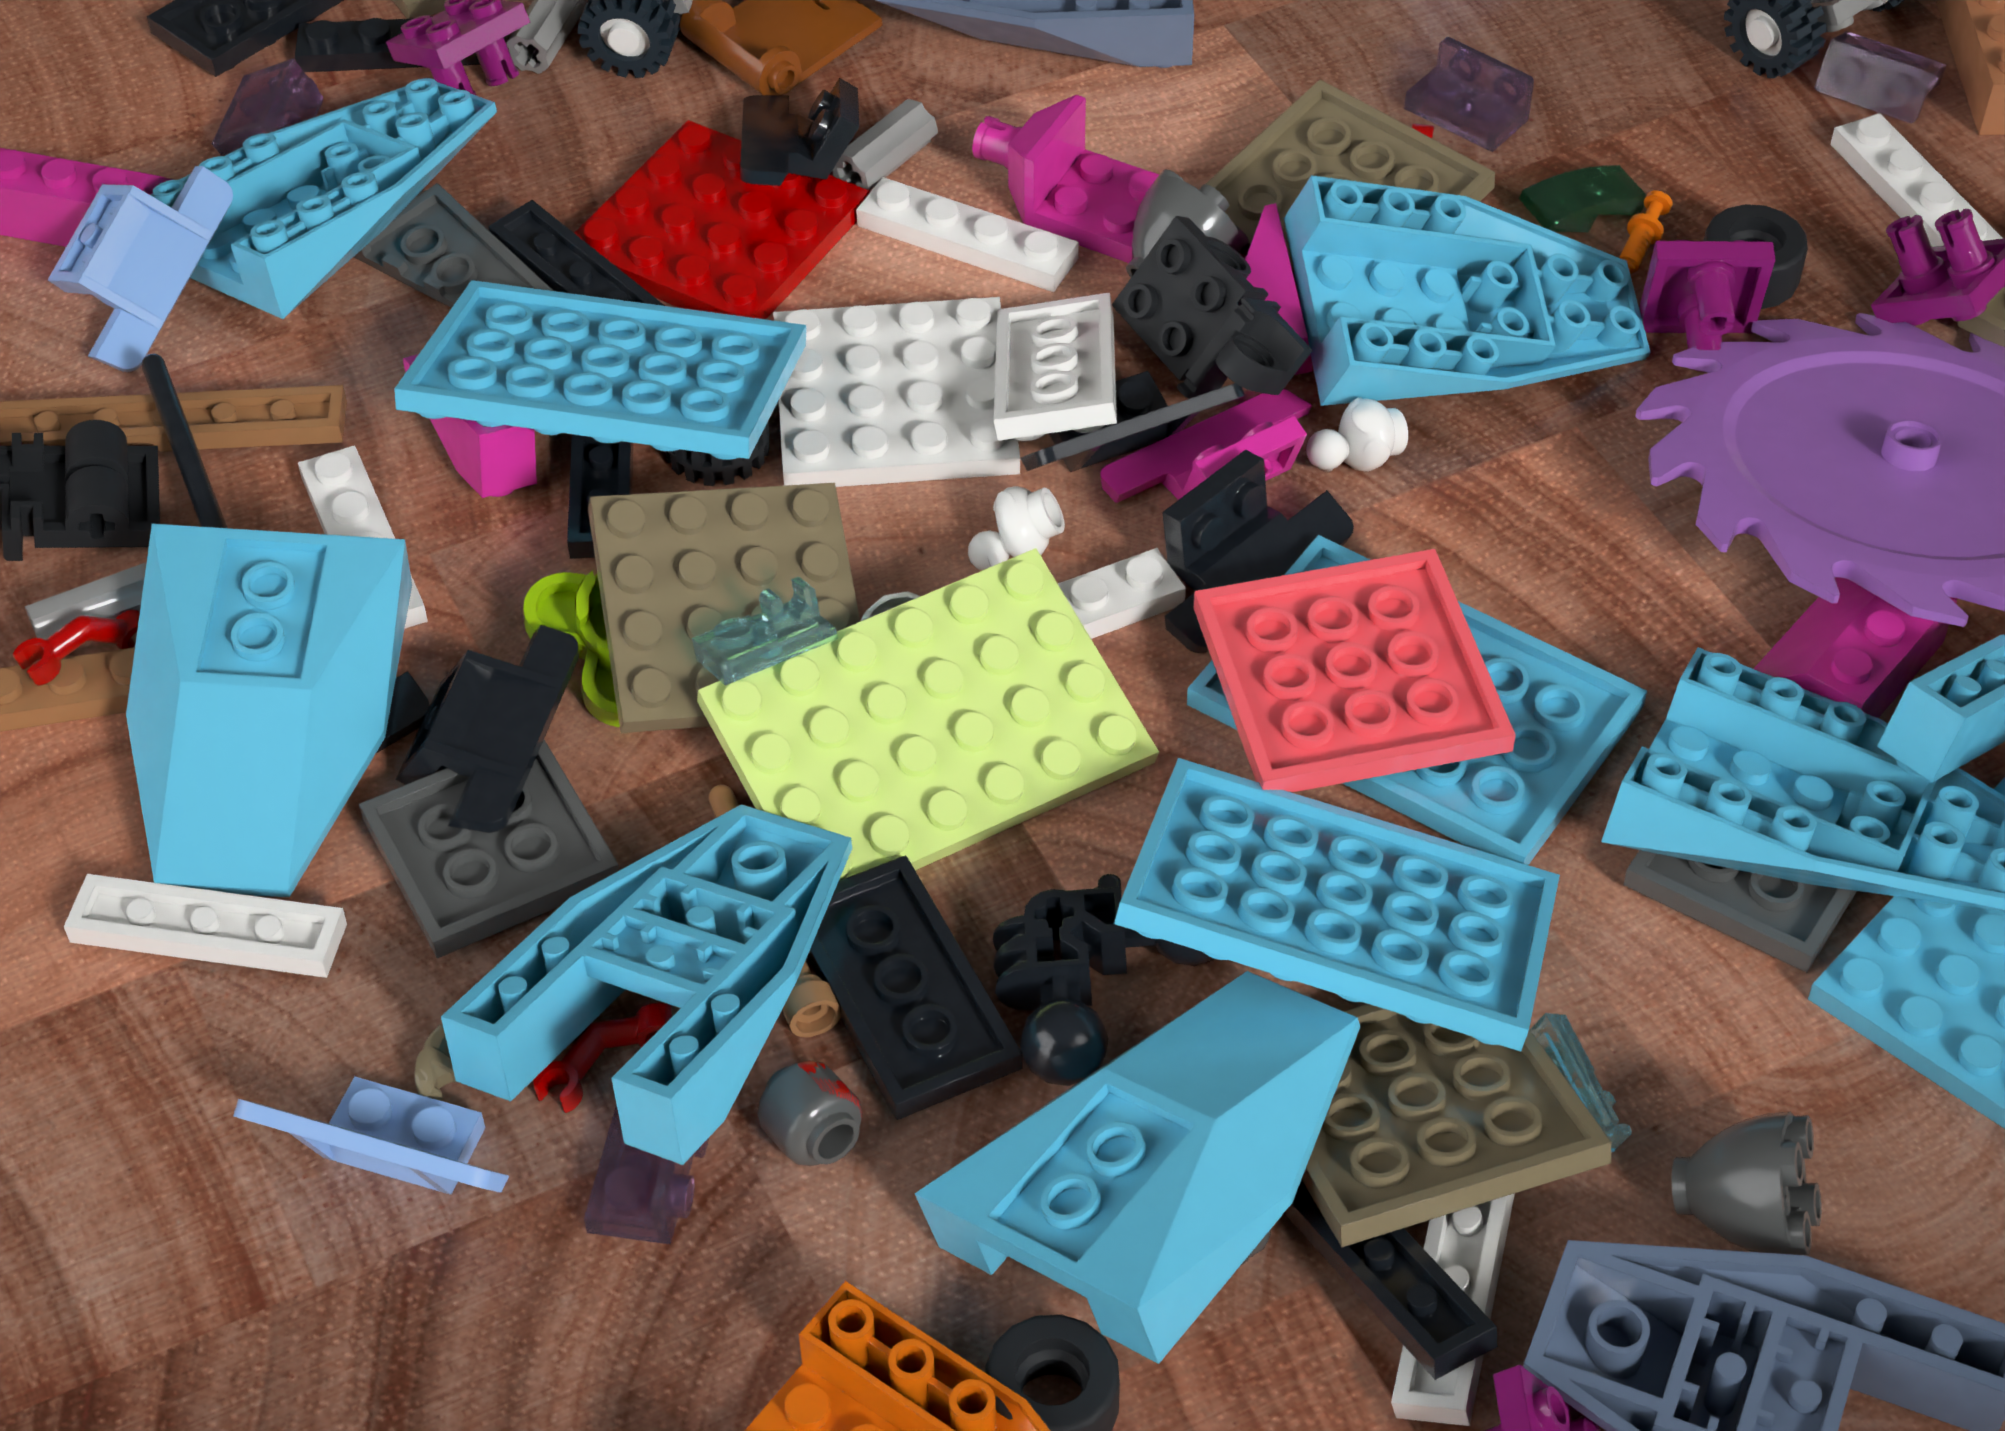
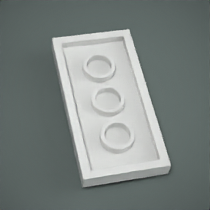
(1055, 368)

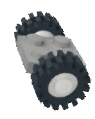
(1788, 32)
(631, 33)

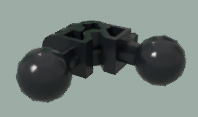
(1064, 1035)

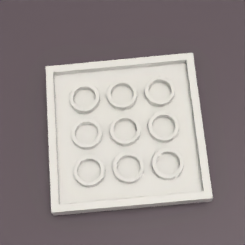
(894, 395)

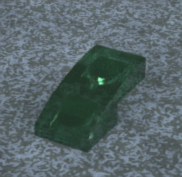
(1577, 197)

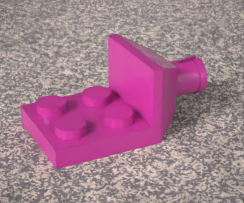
(1062, 183)

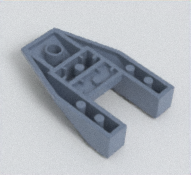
(1105, 30)
(1754, 1343)

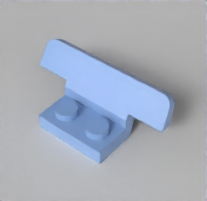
(140, 258)
(391, 1136)

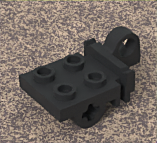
(1207, 317)
(78, 493)

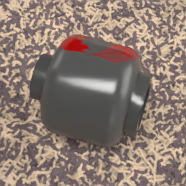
(810, 1113)

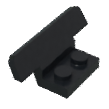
(790, 143)
(1141, 421)
(1230, 536)
(492, 725)

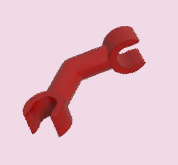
(70, 637)
(591, 1045)

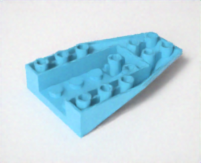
(327, 189)
(1449, 295)
(259, 696)
(1800, 792)
(1158, 1163)

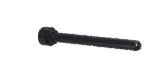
(182, 442)

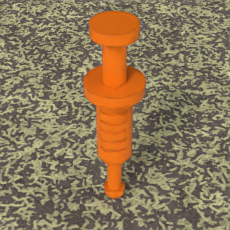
(1645, 228)

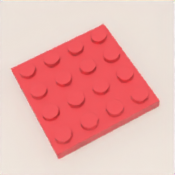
(1352, 672)

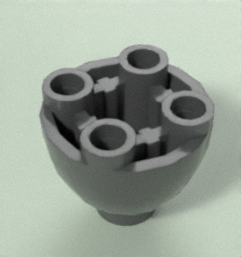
(1174, 197)
(1753, 1184)

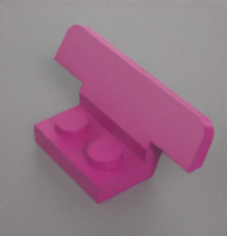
(1187, 458)

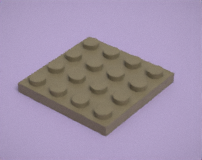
(1338, 139)
(698, 558)
(1441, 1126)

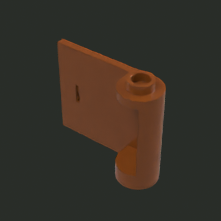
(777, 41)

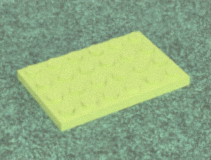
(934, 720)

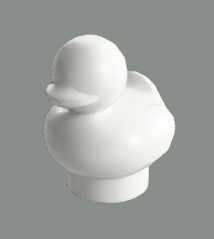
(1364, 438)
(1024, 523)

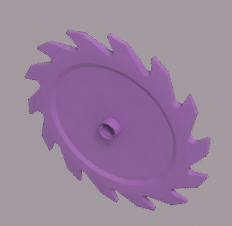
(1849, 458)

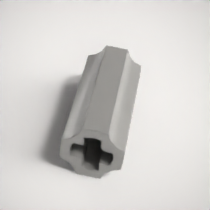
(538, 42)
(886, 145)
(99, 598)

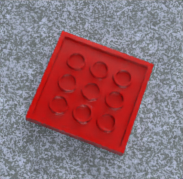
(710, 239)

